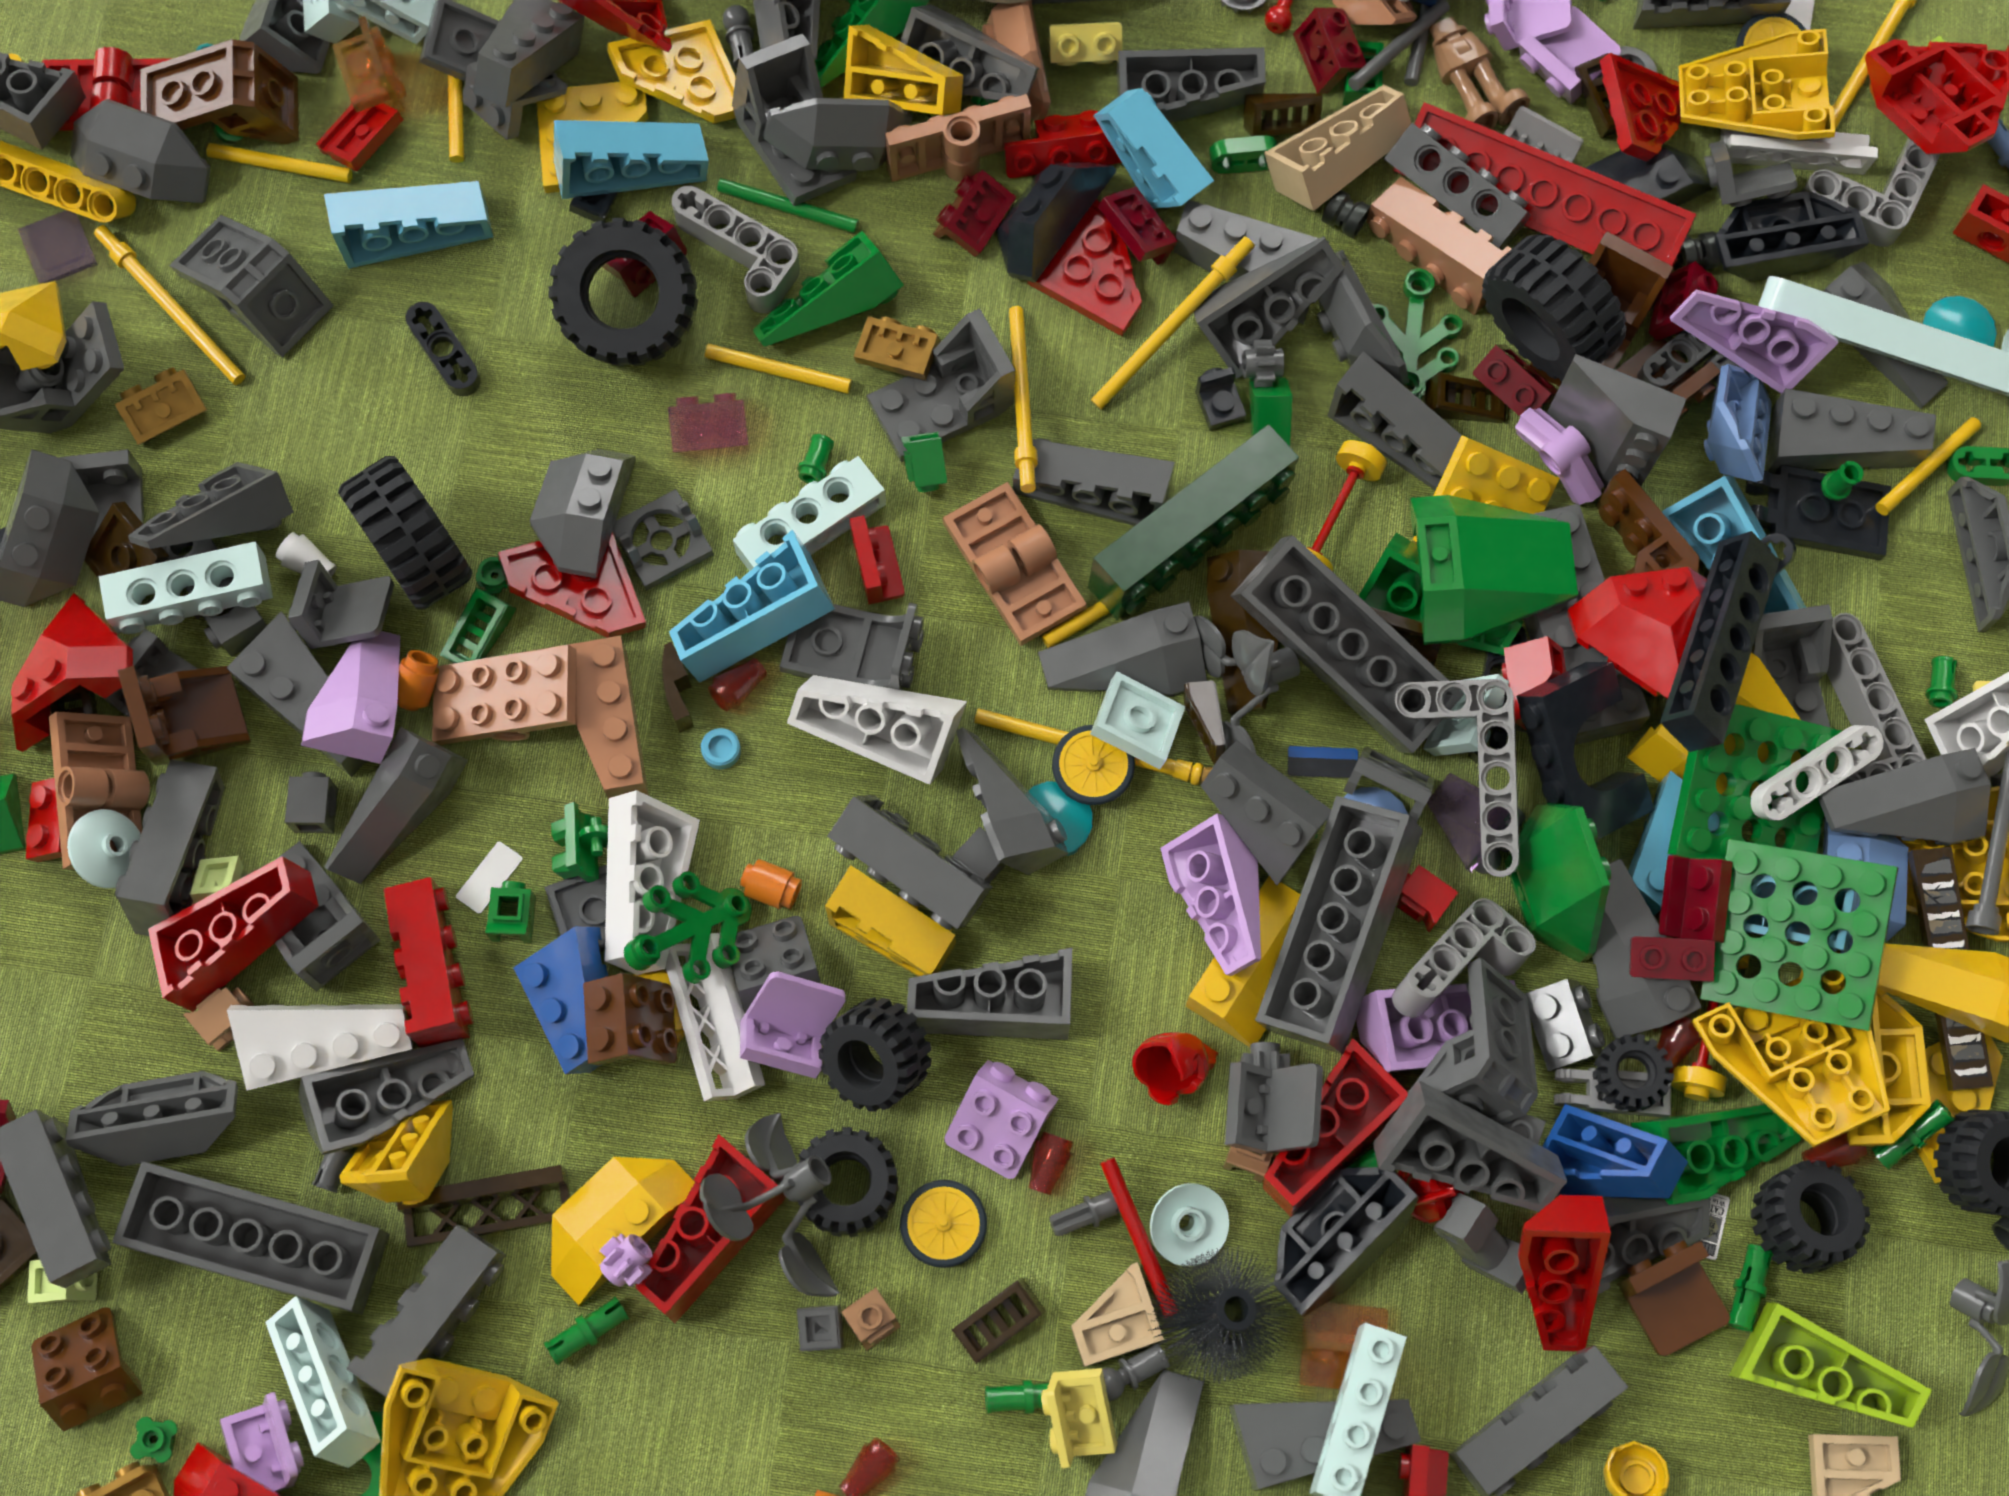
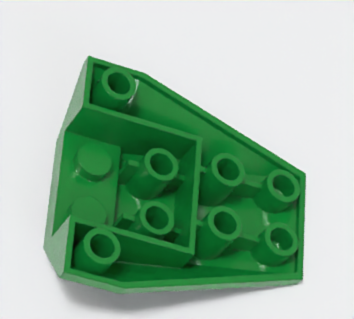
(1487, 566)
(1561, 879)

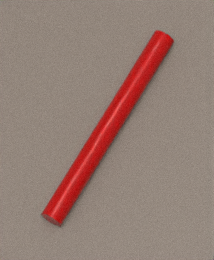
(1136, 1231)

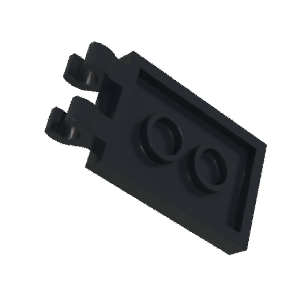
(1814, 521)

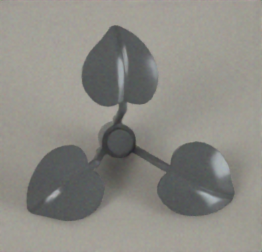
(1258, 665)
(799, 1182)
(1985, 1307)

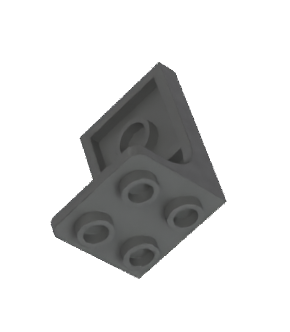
(857, 647)

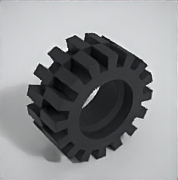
(1616, 1090)

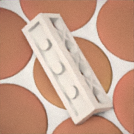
(1838, 154)
(719, 1021)

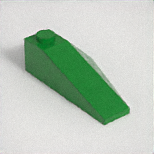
(884, 15)
(851, 284)
(1398, 590)
(1720, 1146)

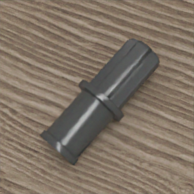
(1089, 1212)

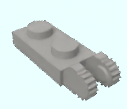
(1594, 1101)

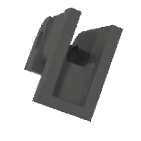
(1473, 1235)

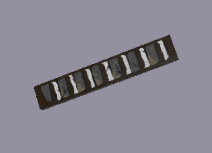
(1944, 927)

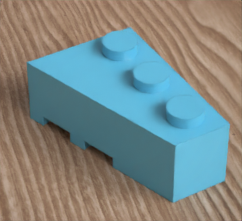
(1651, 855)

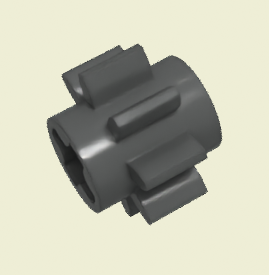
(1262, 363)
(1266, 1055)

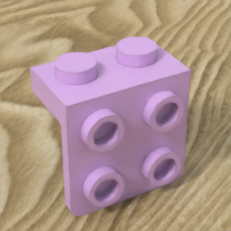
(1516, 18)
(1560, 54)
(788, 1022)
(1000, 1118)
(261, 1446)

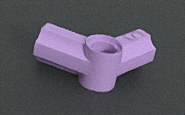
(1562, 452)

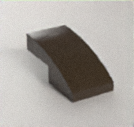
(675, 681)

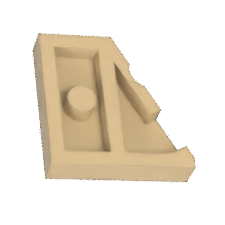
(1117, 1321)
(1853, 1464)

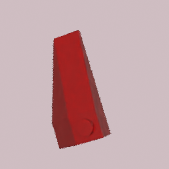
(1563, 1266)

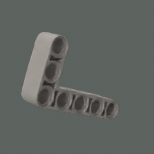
(1883, 206)
(1869, 697)
(1487, 758)

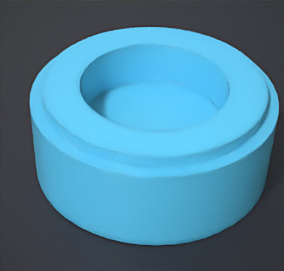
(720, 748)

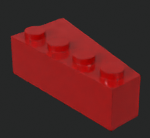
(229, 930)
(427, 963)
(1354, 1111)
(692, 1248)

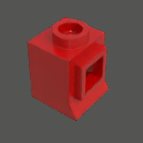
(1425, 897)

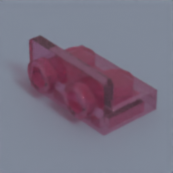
(708, 424)

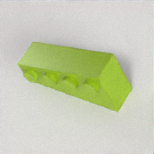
(1817, 1365)

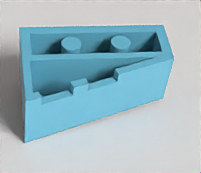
(1152, 150)

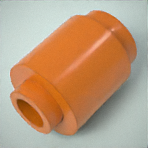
(416, 680)
(770, 884)

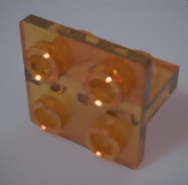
(369, 69)
(1328, 1341)

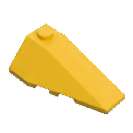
(1952, 983)
(1236, 999)

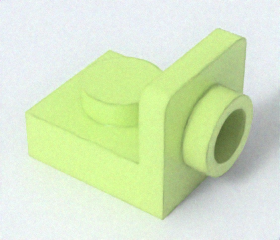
(215, 875)
(43, 1292)

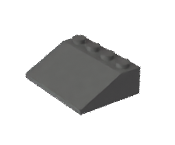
(1618, 416)

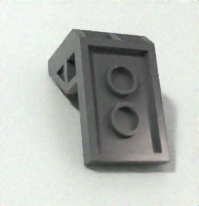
(776, 79)
(254, 282)
(90, 366)
(963, 388)
(1796, 654)
(330, 934)
(1502, 1073)

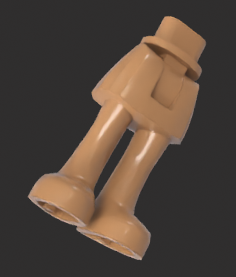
(1464, 55)

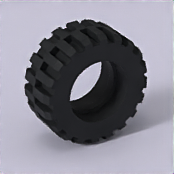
(582, 261)
(1553, 305)
(405, 532)

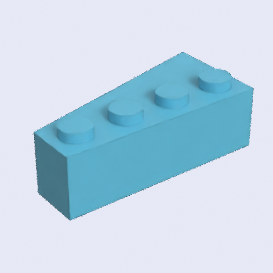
(626, 156)
(406, 220)

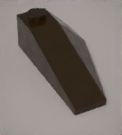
(1224, 576)

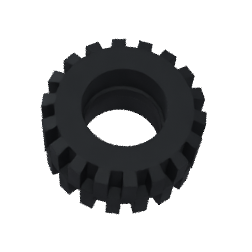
(855, 1069)
(1966, 1157)
(883, 1186)
(1834, 1202)

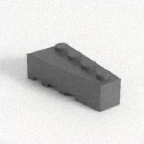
(526, 49)
(1393, 420)
(1827, 431)
(908, 862)
(1538, 1420)

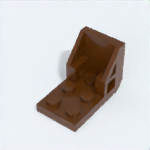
(225, 84)
(1635, 281)
(1644, 527)
(184, 713)

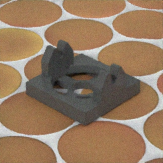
(655, 574)
(1394, 776)

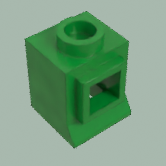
(924, 461)
(517, 925)

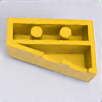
(895, 72)
(888, 924)

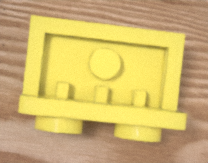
(1084, 43)
(1079, 1415)

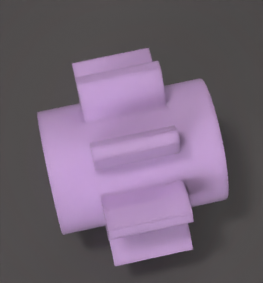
(626, 1260)

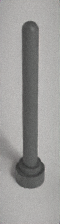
(1985, 915)

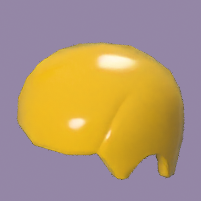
(1636, 1471)

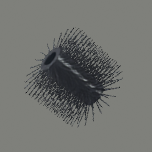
(1221, 1315)

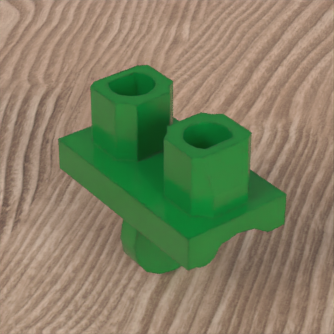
(583, 842)

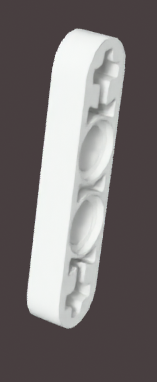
(1818, 775)

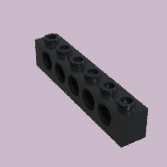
(1720, 642)

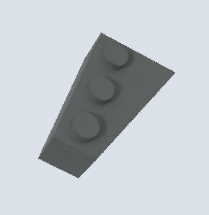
(1264, 809)

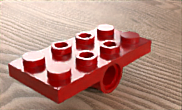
(109, 76)

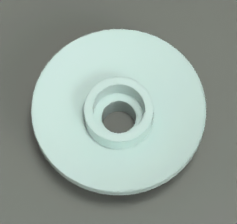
(91, 849)
(1206, 1226)

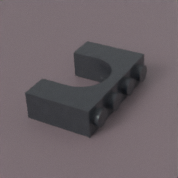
(1552, 721)

